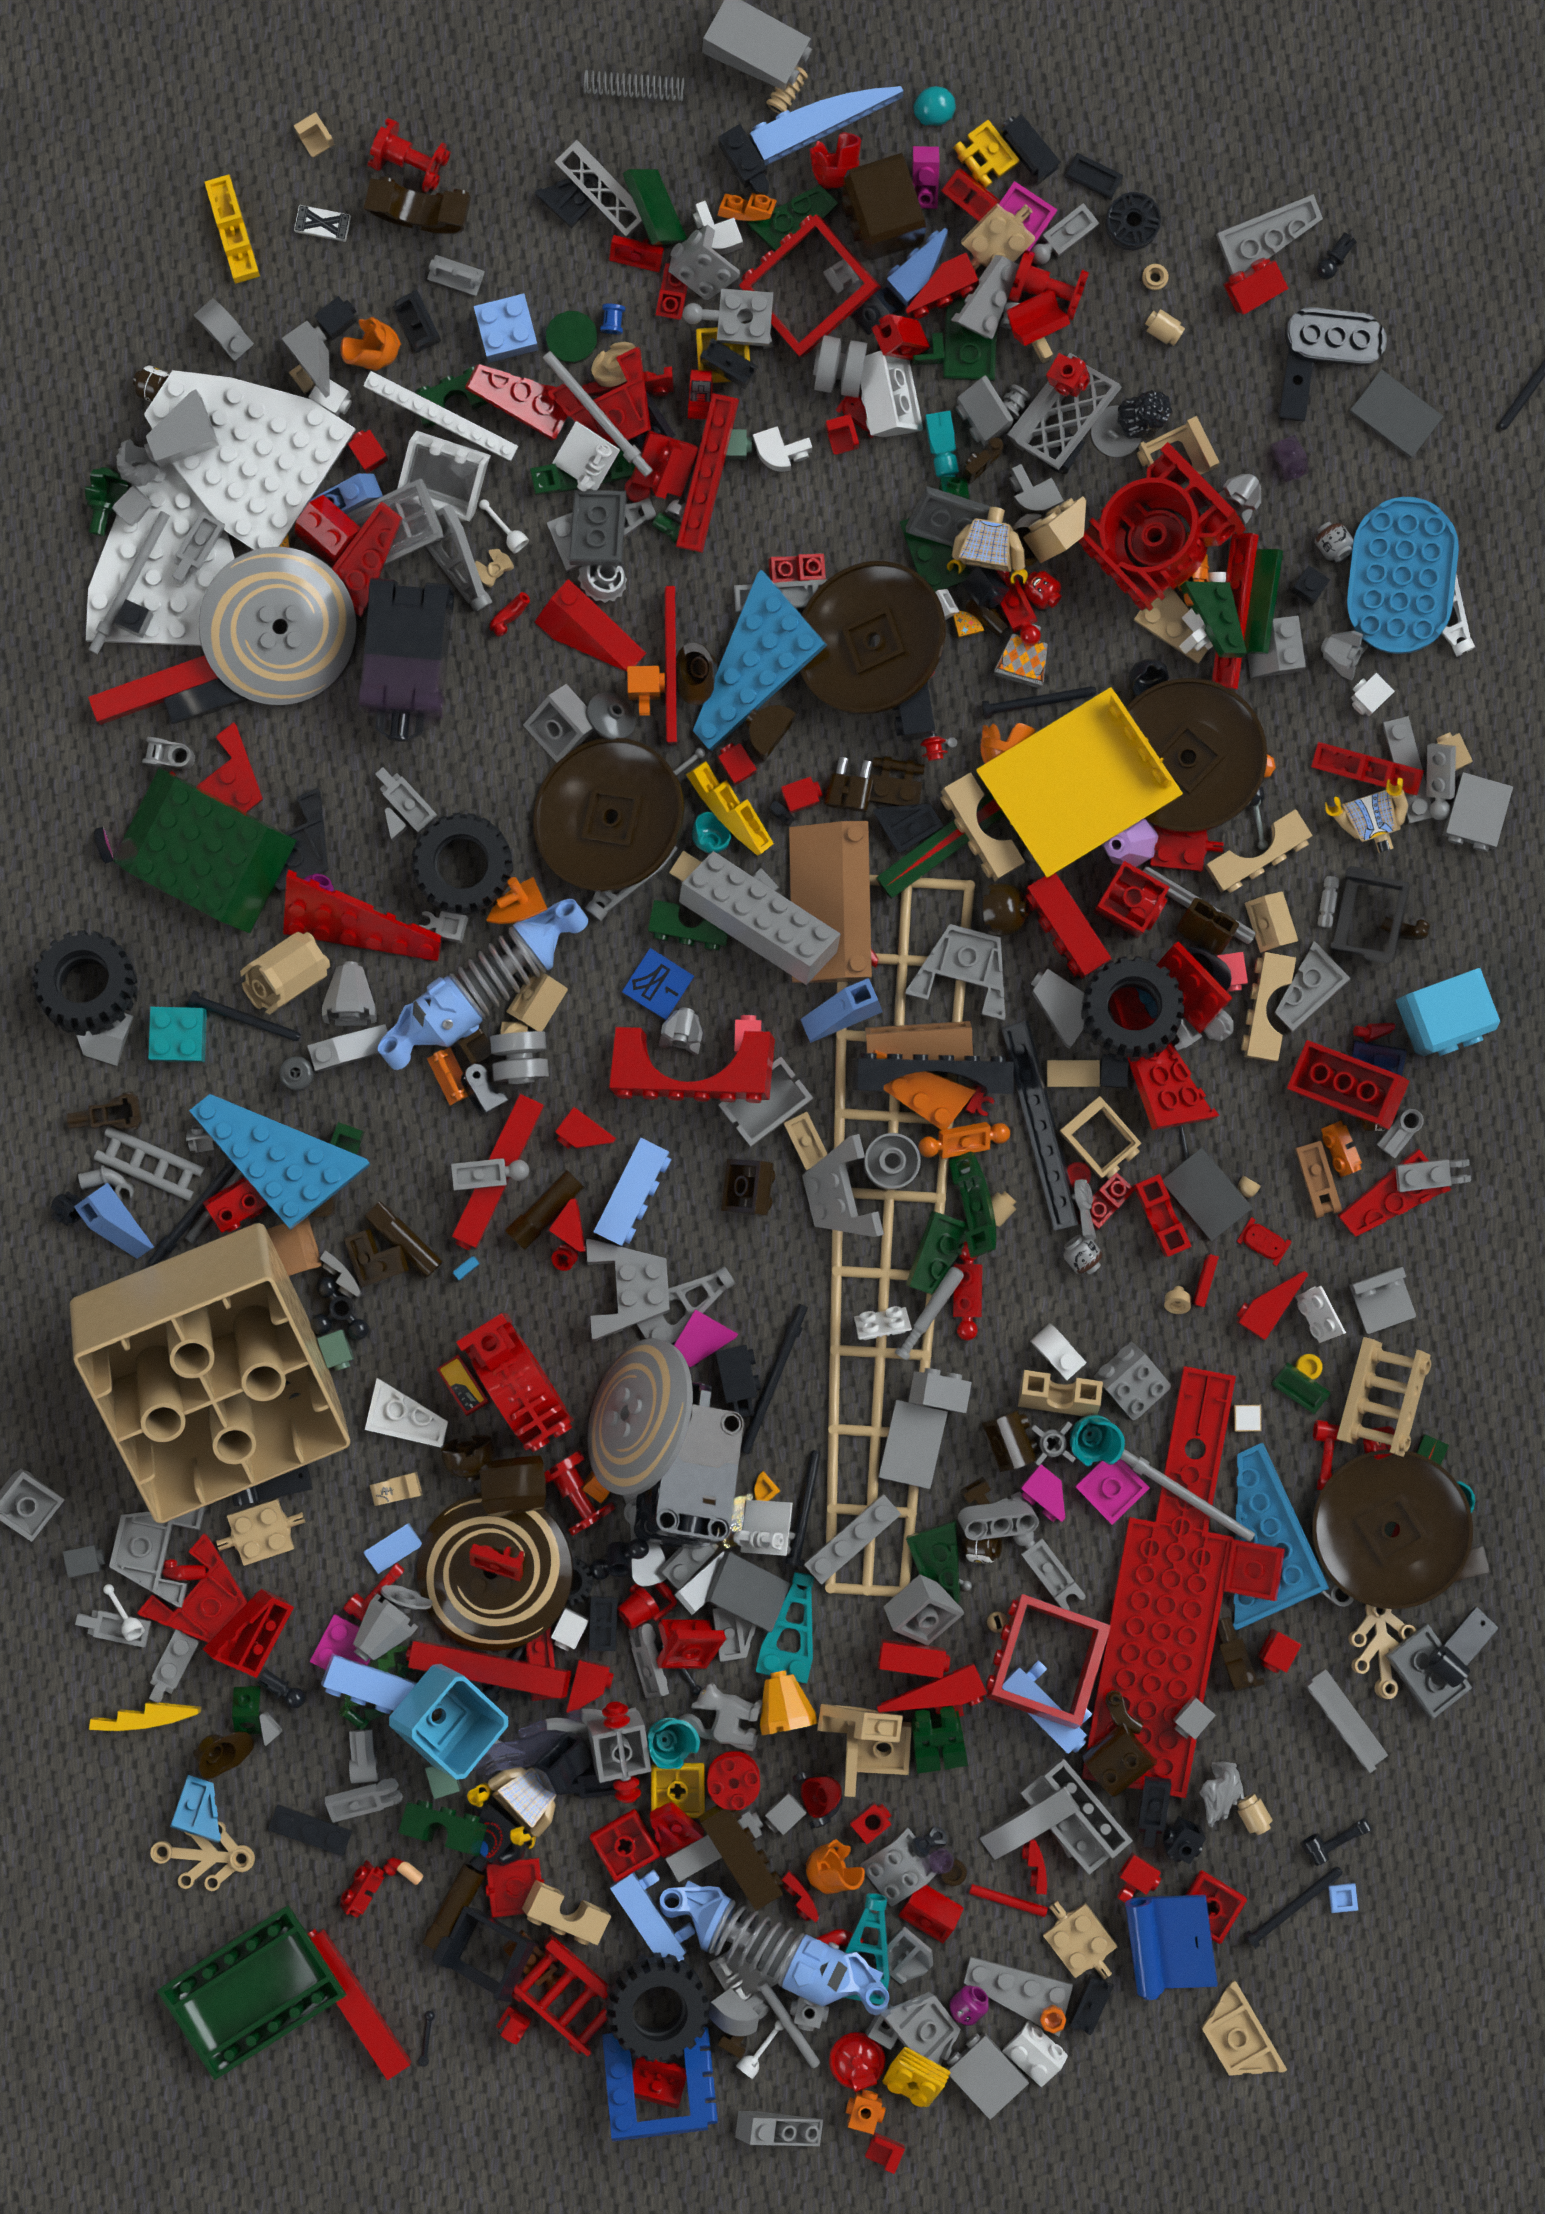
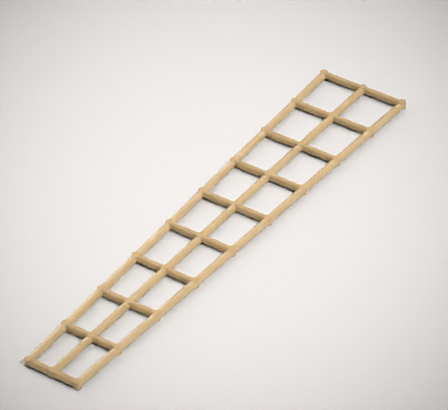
(885, 1272)

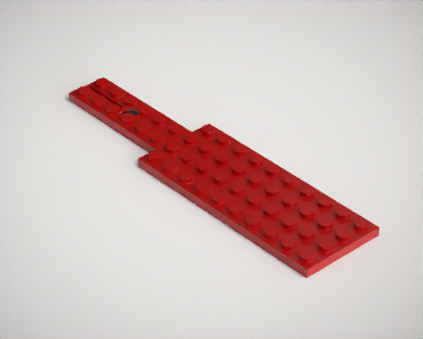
(1170, 1592)

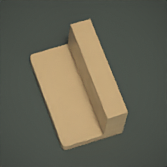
(1271, 921)
(537, 1001)

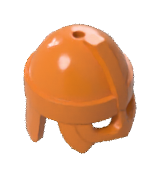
(375, 349)
(992, 746)
(828, 1870)

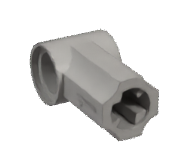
(1397, 1137)
(363, 1761)

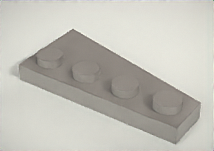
(1267, 233)
(1018, 1989)

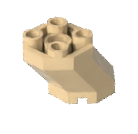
(284, 972)

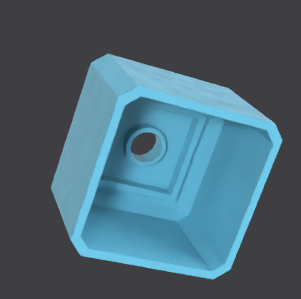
(1449, 1014)
(462, 1733)

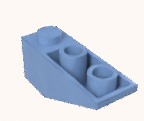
(917, 271)
(353, 492)
(842, 1010)
(110, 1219)

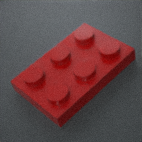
(1201, 992)

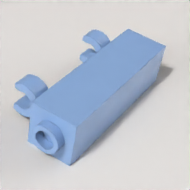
(1024, 1685)
(647, 1917)

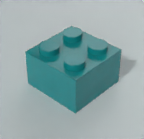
(177, 1034)

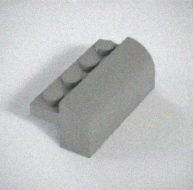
(1076, 1831)

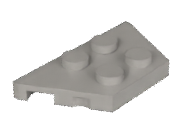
(924, 2026)

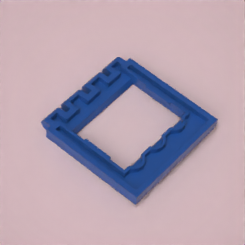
(622, 2097)

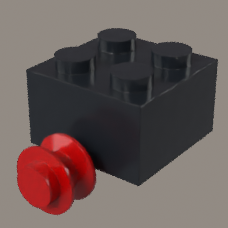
(917, 722)

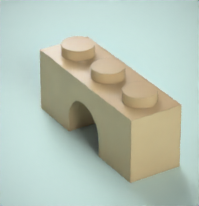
(1041, 1393)
(585, 1923)

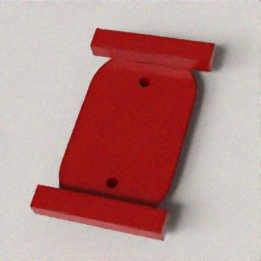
(856, 410)
(1264, 1241)

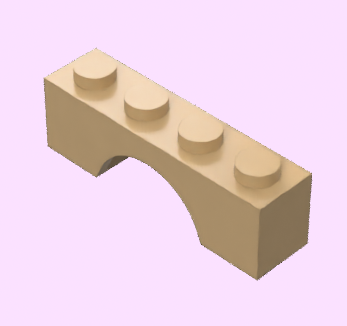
(1287, 834)
(997, 855)
(1263, 1040)

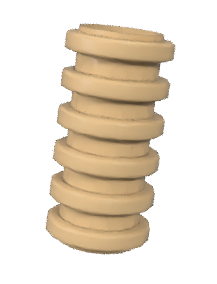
(782, 99)

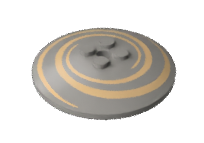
(239, 620)
(657, 1391)

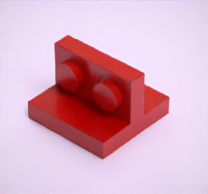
(670, 464)
(688, 1643)

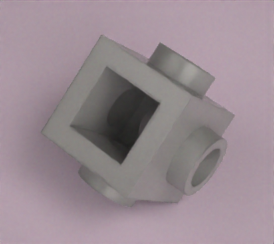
(807, 2022)

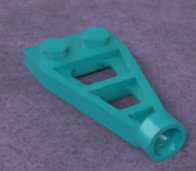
(799, 1663)
(875, 1920)

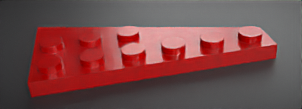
(352, 922)
(1164, 1079)

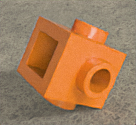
(865, 2121)

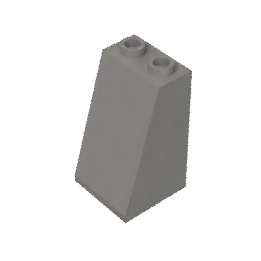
(756, 44)

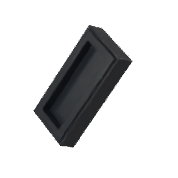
(1094, 176)

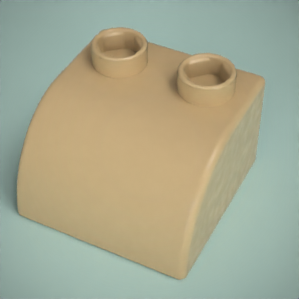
(197, 1369)

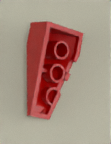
(581, 624)

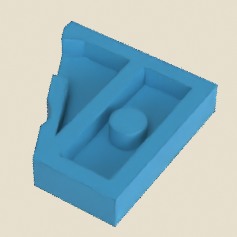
(197, 1810)

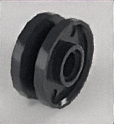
(1135, 205)

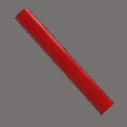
(1008, 1900)

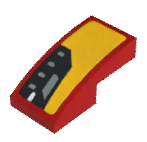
(462, 1385)

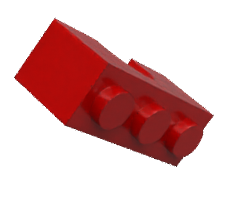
(1161, 1216)

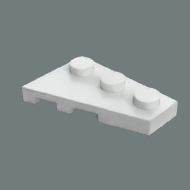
(404, 1418)

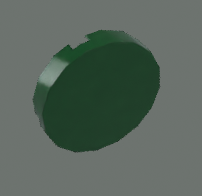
(571, 336)

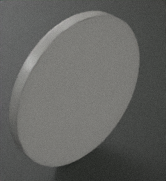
(1109, 435)

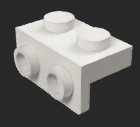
(1035, 2053)

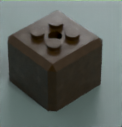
(883, 207)

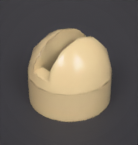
(1248, 1187)
(992, 1624)

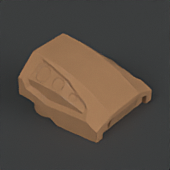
(296, 1247)

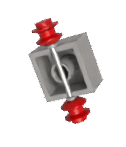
(619, 1749)

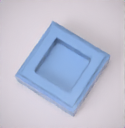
(1343, 1897)

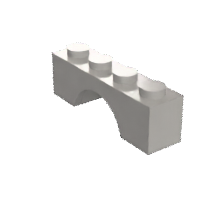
(852, 1538)

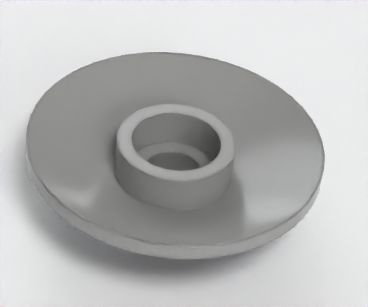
(405, 1598)

